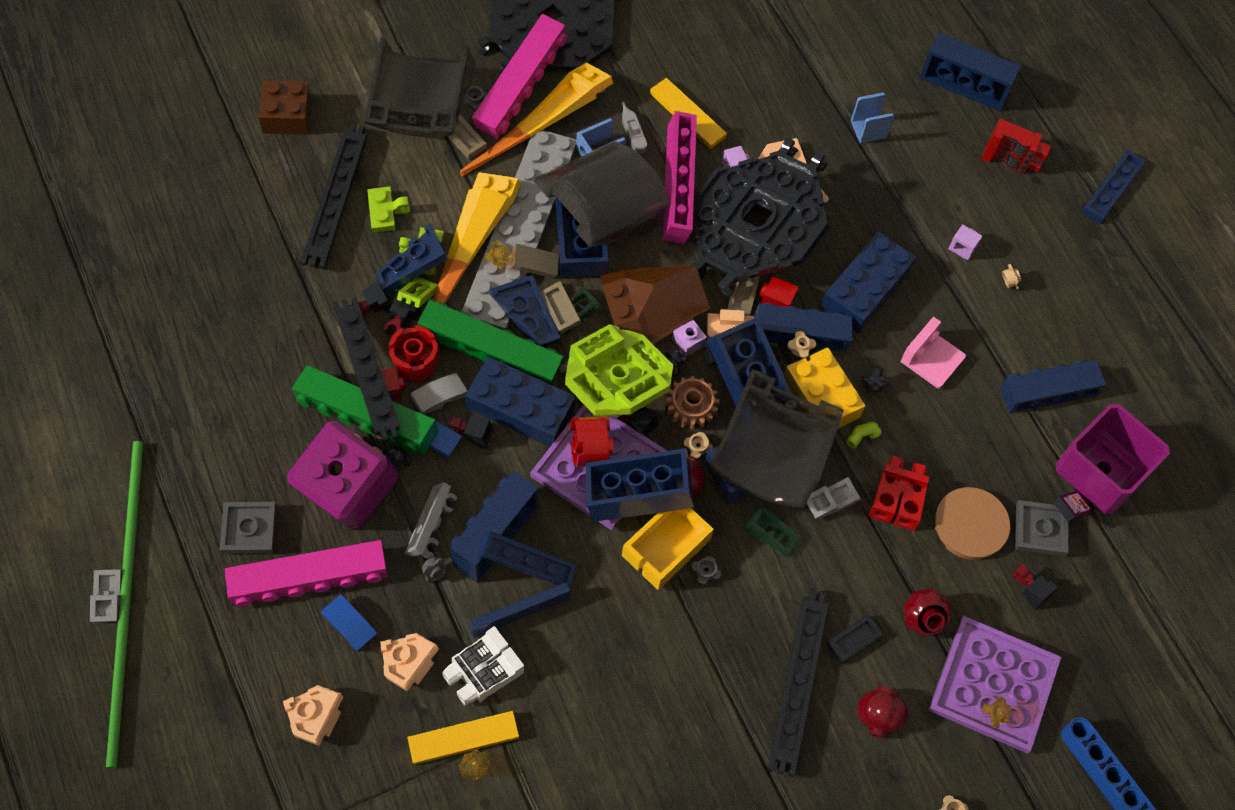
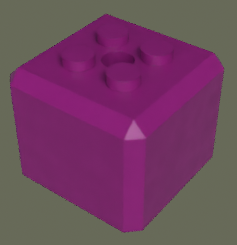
(1120, 445)
(360, 485)

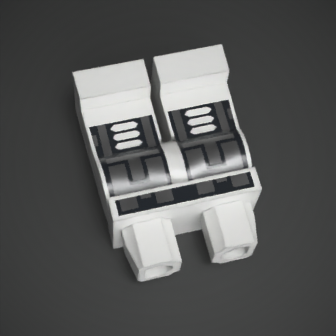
(484, 667)

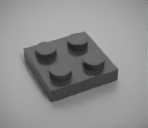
(248, 527)
(1041, 528)

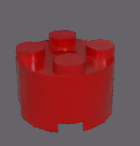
(414, 353)
(590, 440)

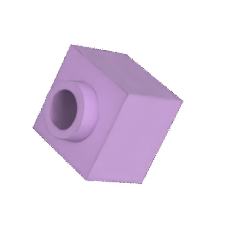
(733, 156)
(965, 242)
(687, 343)

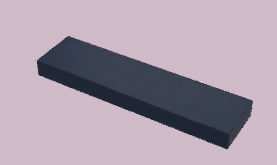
(1113, 186)
(527, 559)
(519, 609)

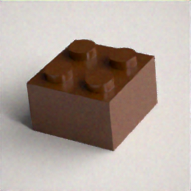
(285, 107)

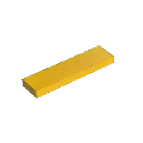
(675, 100)
(463, 737)

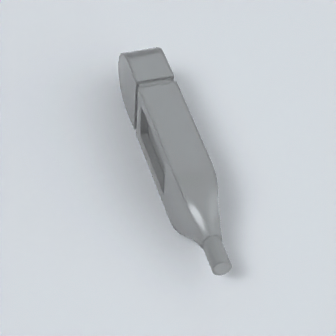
(633, 130)

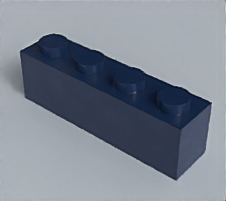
(826, 328)
(1052, 385)

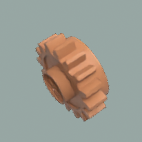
(690, 413)

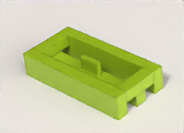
(421, 294)

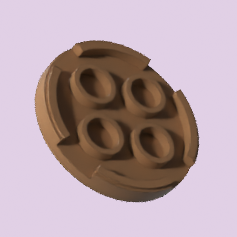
(972, 523)

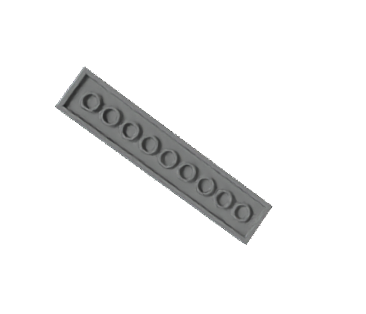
(521, 224)

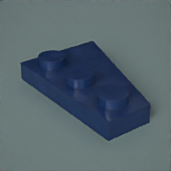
(415, 261)
(527, 309)

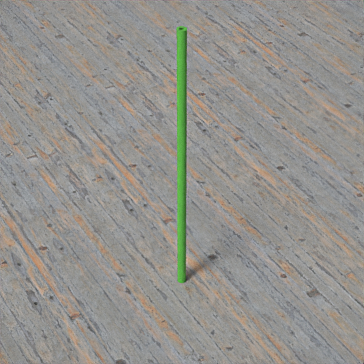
(124, 607)

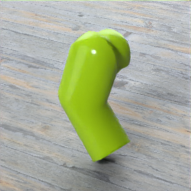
(861, 431)

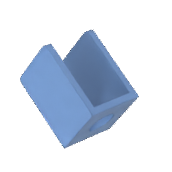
(867, 119)
(595, 135)

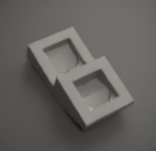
(437, 393)
(832, 499)
(106, 595)

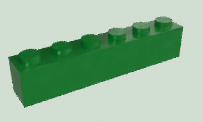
(484, 340)
(346, 403)

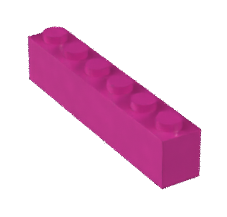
(520, 76)
(680, 177)
(305, 573)

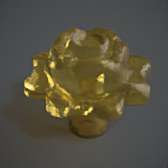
(498, 254)
(998, 711)
(474, 764)

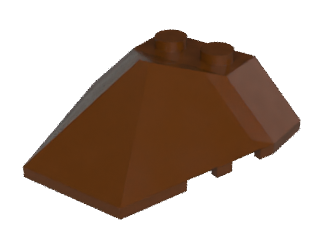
(654, 299)

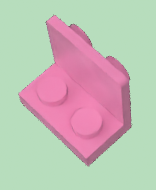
(932, 355)

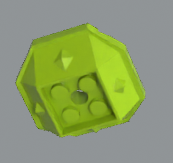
(617, 372)

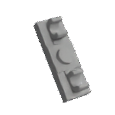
(430, 521)

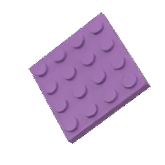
(564, 479)
(990, 665)

